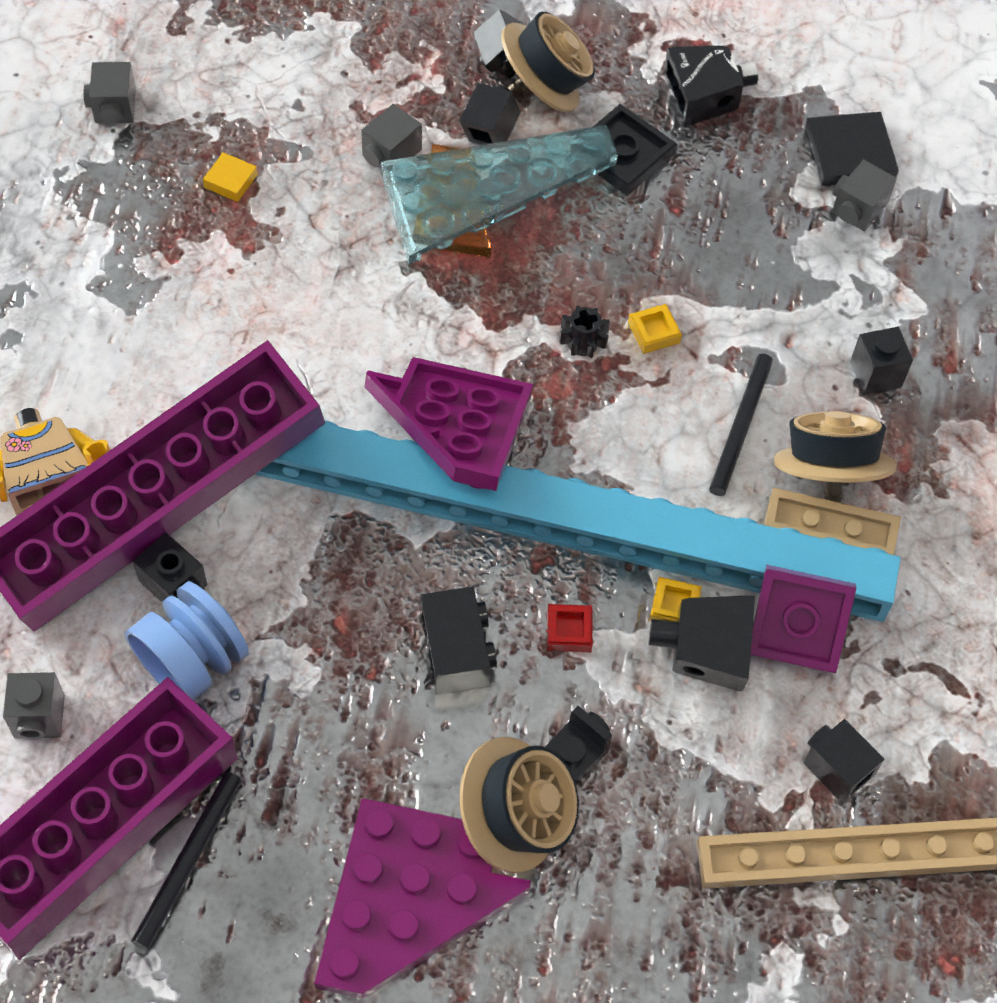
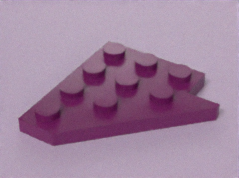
(456, 416)
(405, 896)

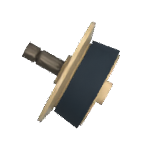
(548, 60)
(836, 450)
(517, 803)

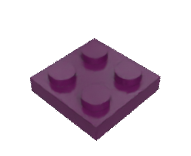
(802, 618)

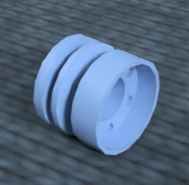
(195, 636)

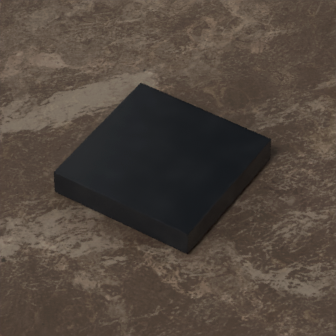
(845, 140)
(639, 149)

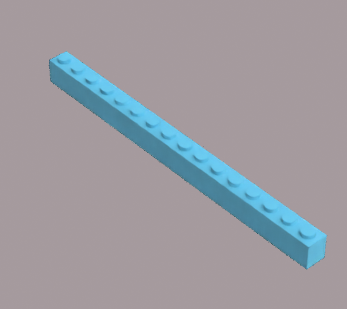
(583, 517)

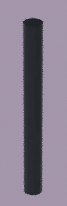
(741, 425)
(186, 861)

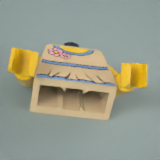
(42, 457)

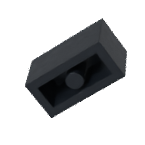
(456, 640)

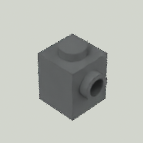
(111, 92)
(391, 137)
(863, 195)
(34, 705)

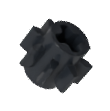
(584, 331)

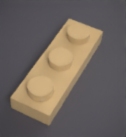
(832, 520)

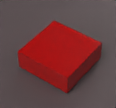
(569, 628)

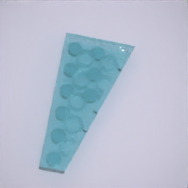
(480, 185)

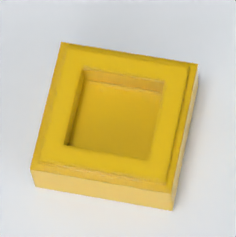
(230, 177)
(654, 328)
(669, 596)

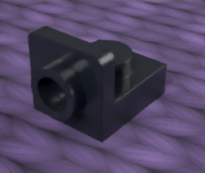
(582, 742)

